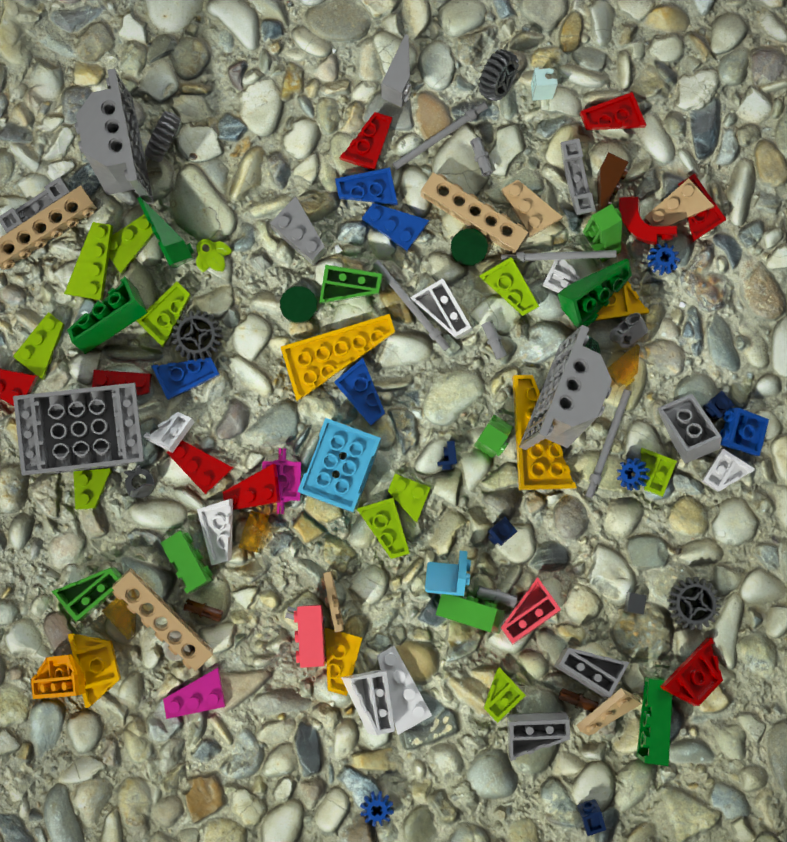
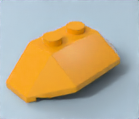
(58, 678)

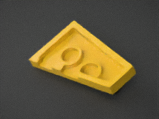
(340, 657)

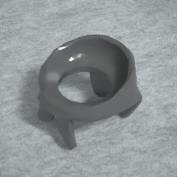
(145, 489)

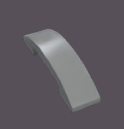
(576, 177)
(53, 192)

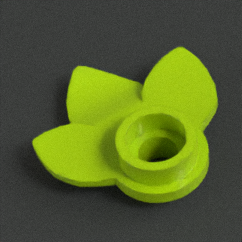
(214, 257)

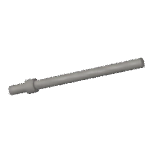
(470, 115)
(521, 257)
(434, 333)
(595, 478)

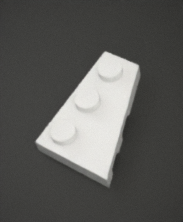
(217, 530)

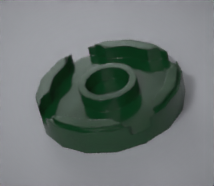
(469, 247)
(298, 304)

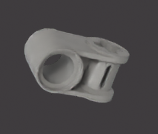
(630, 330)

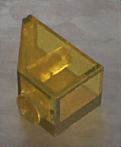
(625, 367)
(254, 532)
(121, 617)

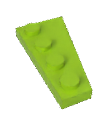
(91, 267)

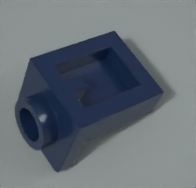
(718, 406)
(450, 453)
(501, 532)
(591, 817)

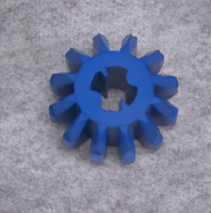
(664, 251)
(630, 481)
(376, 801)

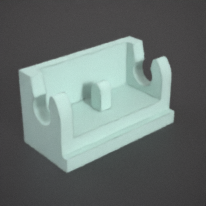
(541, 86)

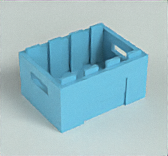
(354, 470)

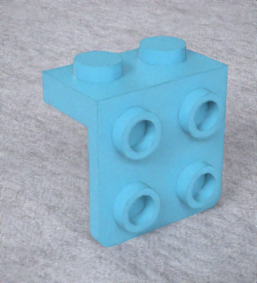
(448, 578)

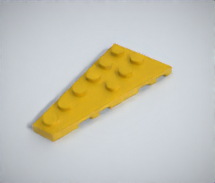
(325, 355)
(543, 464)

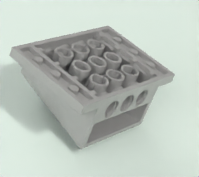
(113, 139)
(570, 394)
(78, 429)

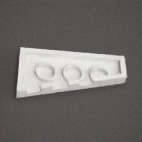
(405, 698)

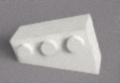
(443, 308)
(372, 700)

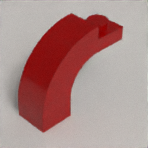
(630, 212)

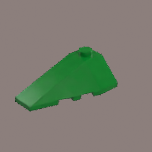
(171, 244)
(588, 295)

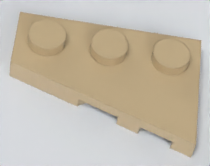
(679, 205)
(607, 712)

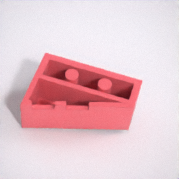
(530, 613)
(310, 636)

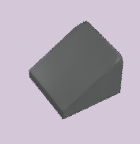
(635, 603)

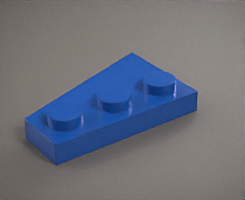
(368, 187)
(395, 225)
(184, 376)
(360, 391)

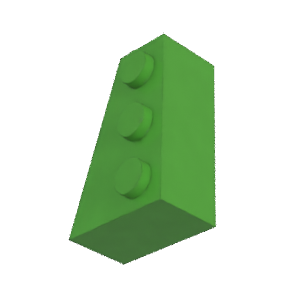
(605, 230)
(348, 283)
(187, 561)

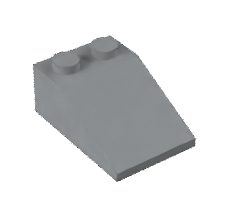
(396, 82)
(689, 428)

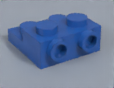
(743, 431)

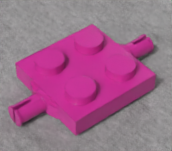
(288, 478)

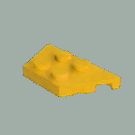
(622, 304)
(97, 662)

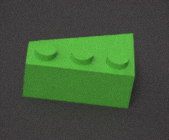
(494, 437)
(87, 594)
(471, 612)

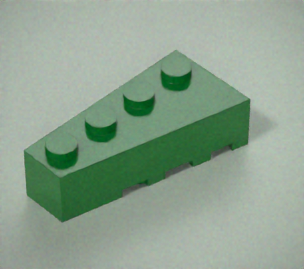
(108, 317)
(655, 723)

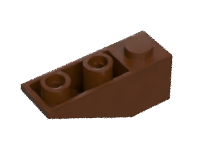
(608, 178)

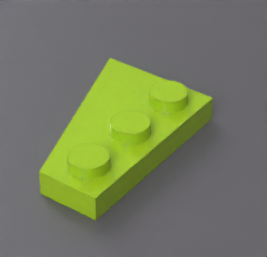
(129, 242)
(39, 346)

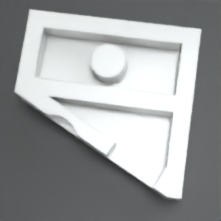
(560, 276)
(171, 431)
(725, 471)

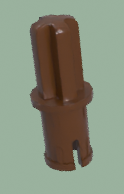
(203, 610)
(578, 700)

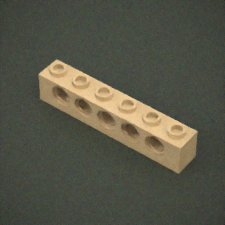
(462, 213)
(47, 218)
(132, 580)

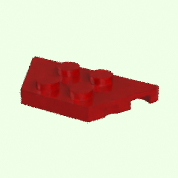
(696, 675)

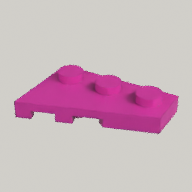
(196, 697)

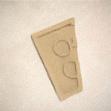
(529, 208)
(332, 602)

